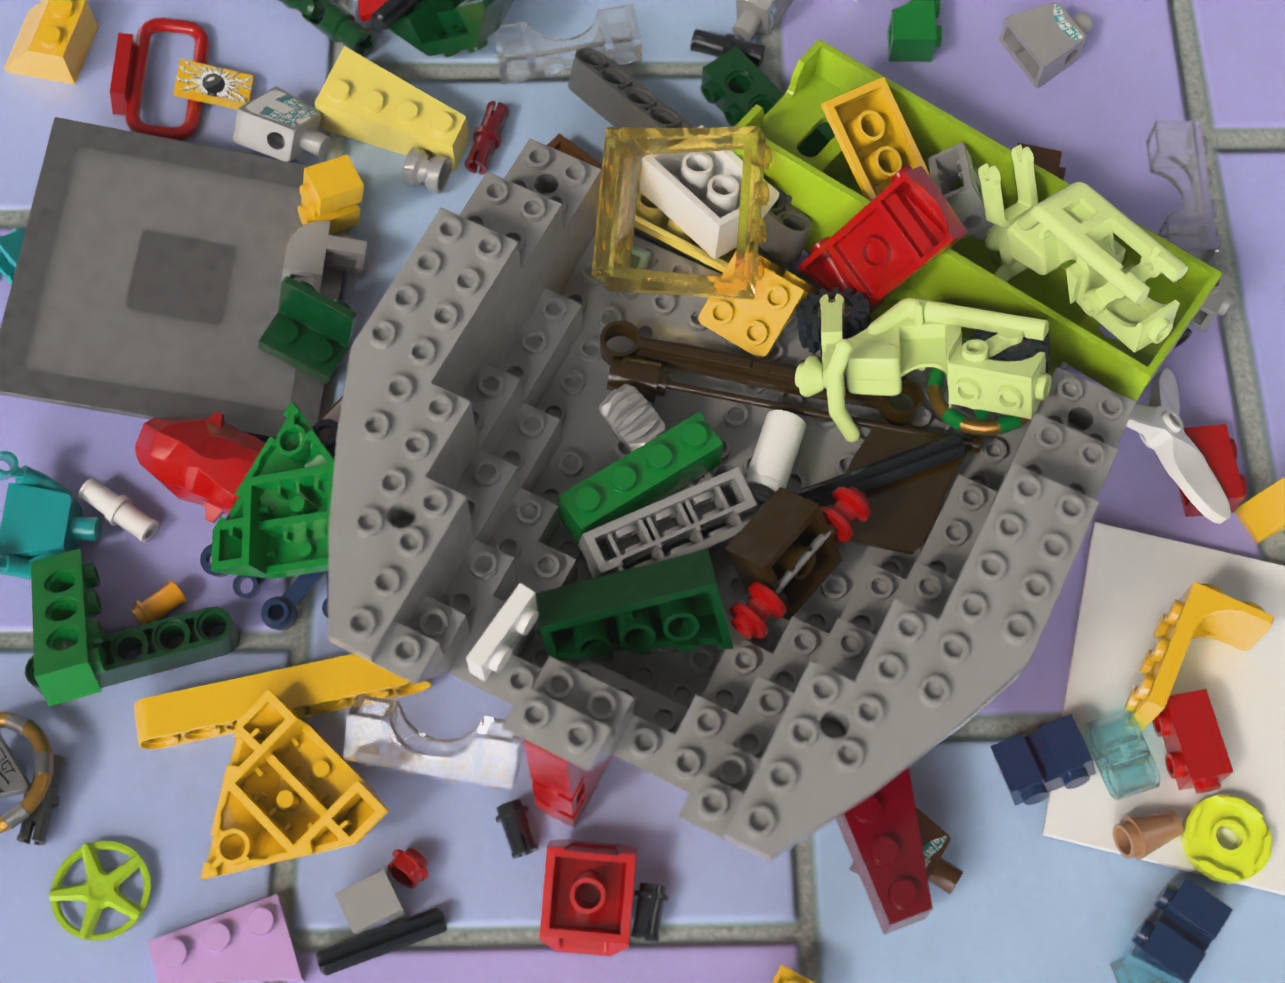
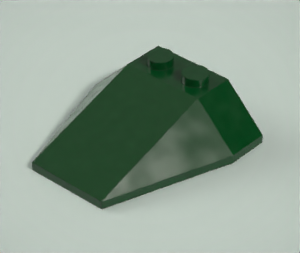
(451, 25)

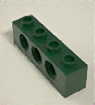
(737, 74)

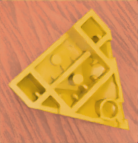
(286, 794)

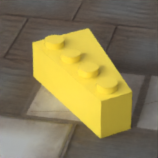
(388, 112)

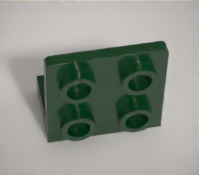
(309, 330)

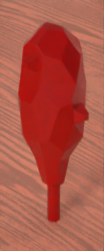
(198, 459)

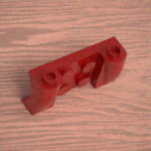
(887, 239)

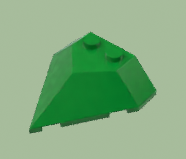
(281, 508)

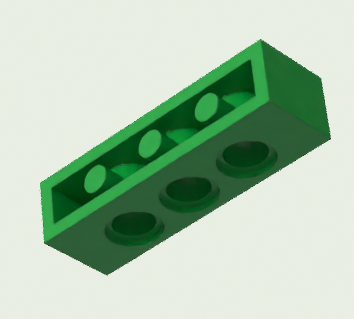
(66, 627)

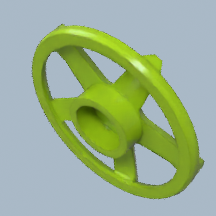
(99, 890)

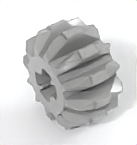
(631, 417)

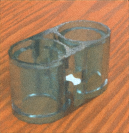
(1121, 755)

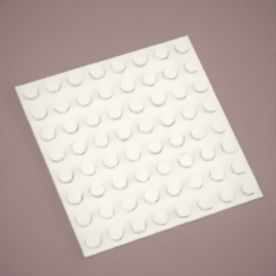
(1124, 593)

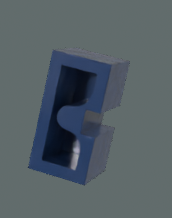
(1044, 761)
(1181, 929)

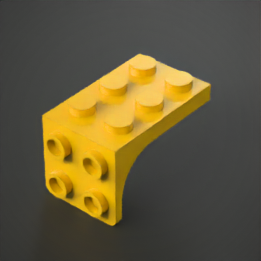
(757, 322)
(1198, 614)

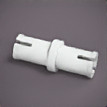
(118, 510)

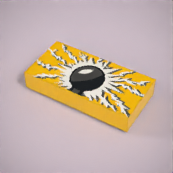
(212, 84)

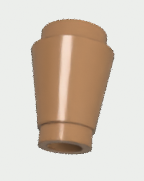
(1146, 833)

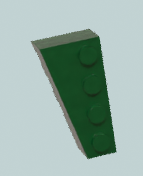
(636, 610)

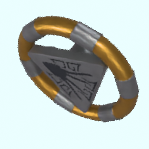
(12, 777)

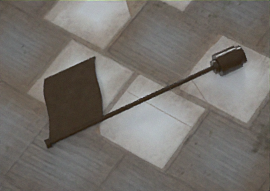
(899, 510)

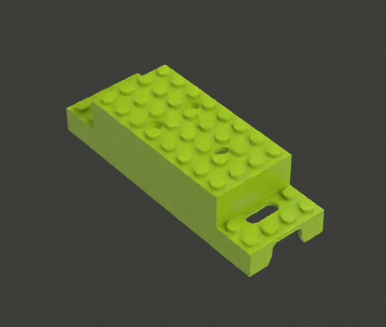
(963, 274)

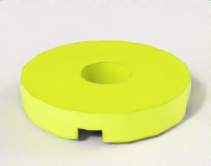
(1206, 853)

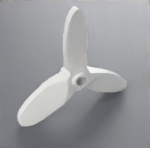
(1164, 433)

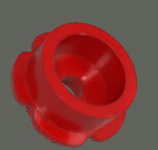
(408, 867)

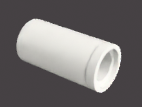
(775, 453)

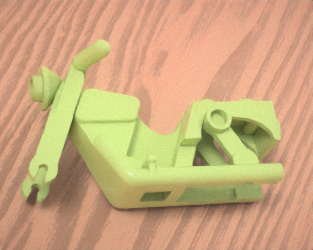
(1080, 228)

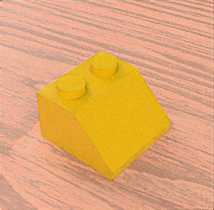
(54, 40)

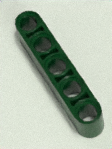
(154, 639)

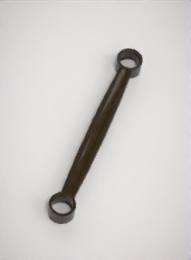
(744, 370)

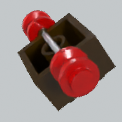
(789, 554)

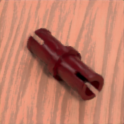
(487, 137)

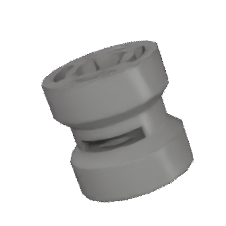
(424, 169)

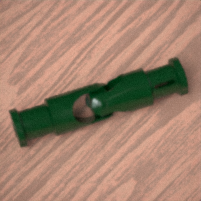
(336, 24)

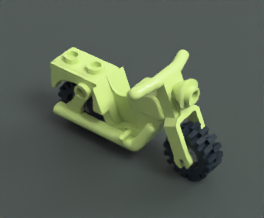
(995, 371)

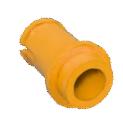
(158, 604)

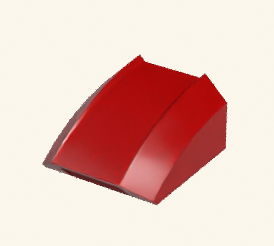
(587, 897)

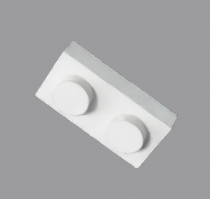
(493, 647)

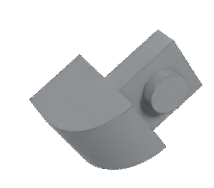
(313, 249)

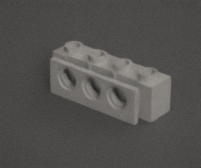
(670, 522)

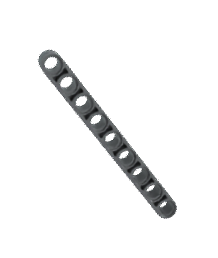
(631, 105)

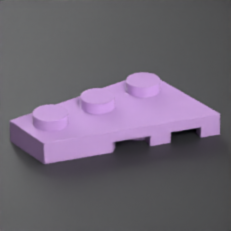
(233, 947)

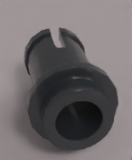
(516, 828)
(649, 911)

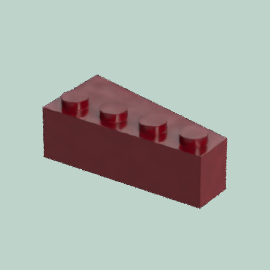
(889, 853)

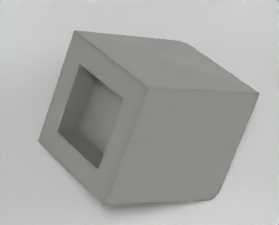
(370, 902)

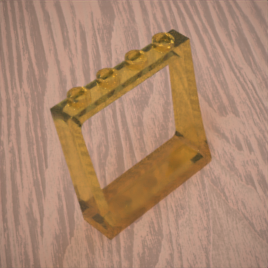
(618, 199)

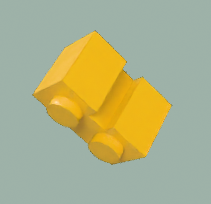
(331, 194)

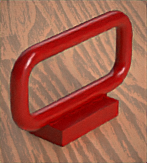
(130, 74)

